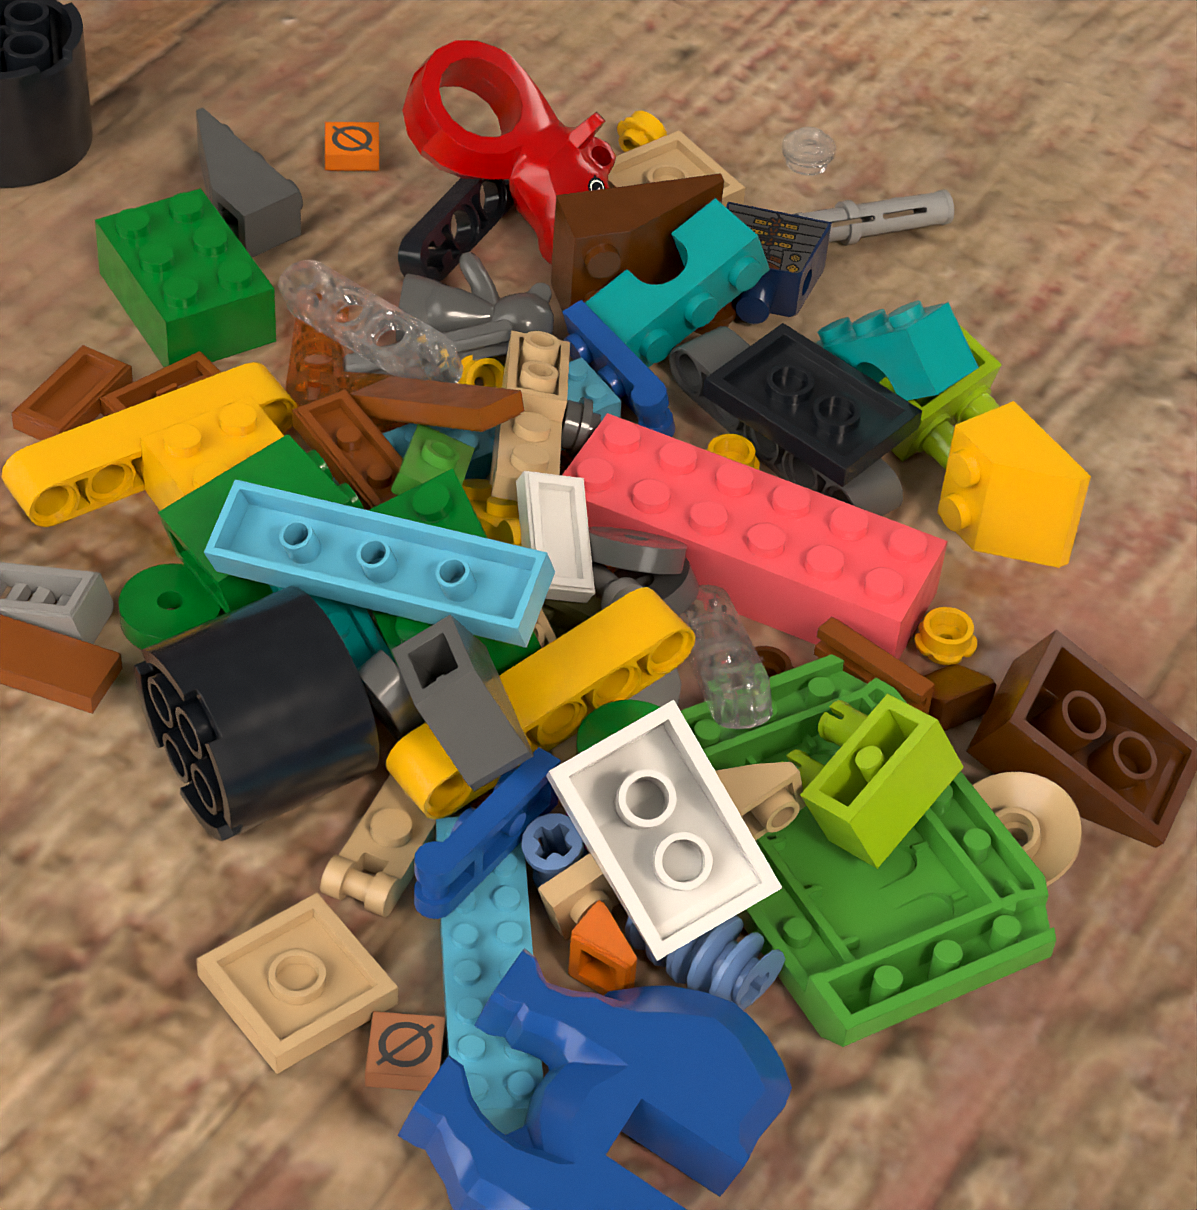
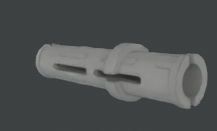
(927, 209)

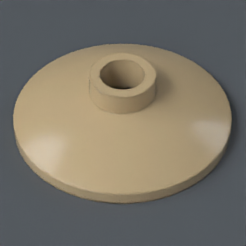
(1038, 814)

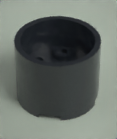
(42, 91)
(258, 711)

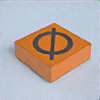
(352, 146)

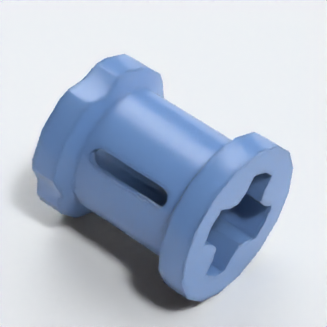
(560, 846)

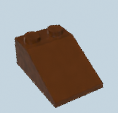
(623, 229)
(1091, 737)

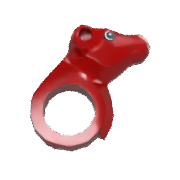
(534, 146)

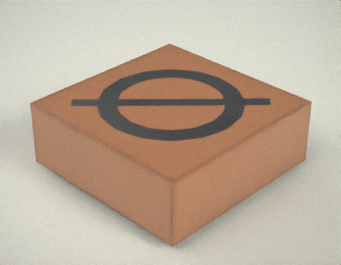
(404, 1050)

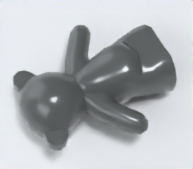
(454, 308)

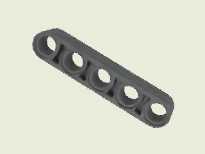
(873, 490)

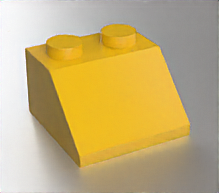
(1012, 488)

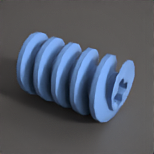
(719, 963)

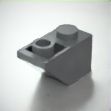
(463, 701)

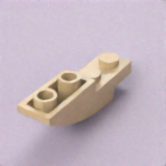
(532, 441)
(764, 796)

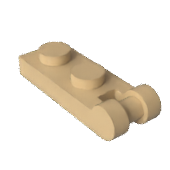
(383, 845)

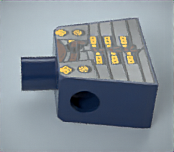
(796, 259)

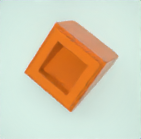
(601, 953)

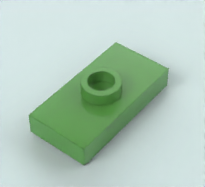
(429, 456)

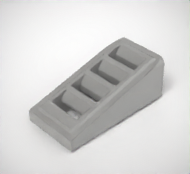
(81, 597)

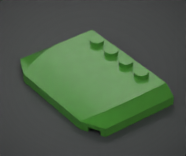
(895, 940)

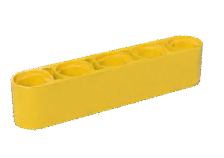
(104, 457)
(555, 690)

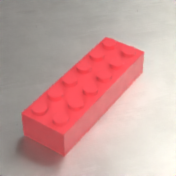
(769, 543)

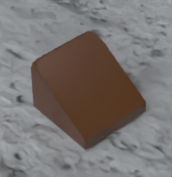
(959, 695)

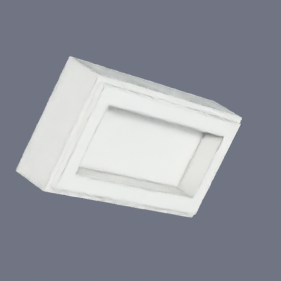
(557, 523)

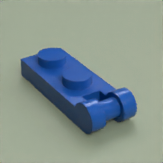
(618, 368)
(483, 837)

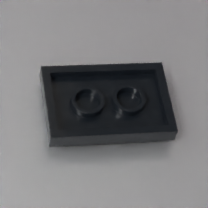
(812, 404)

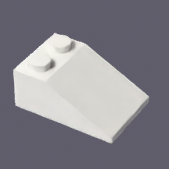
(663, 830)

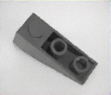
(245, 189)

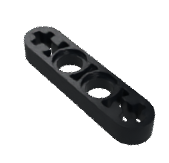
(436, 232)

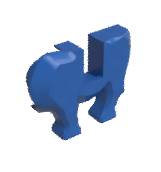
(647, 1061)

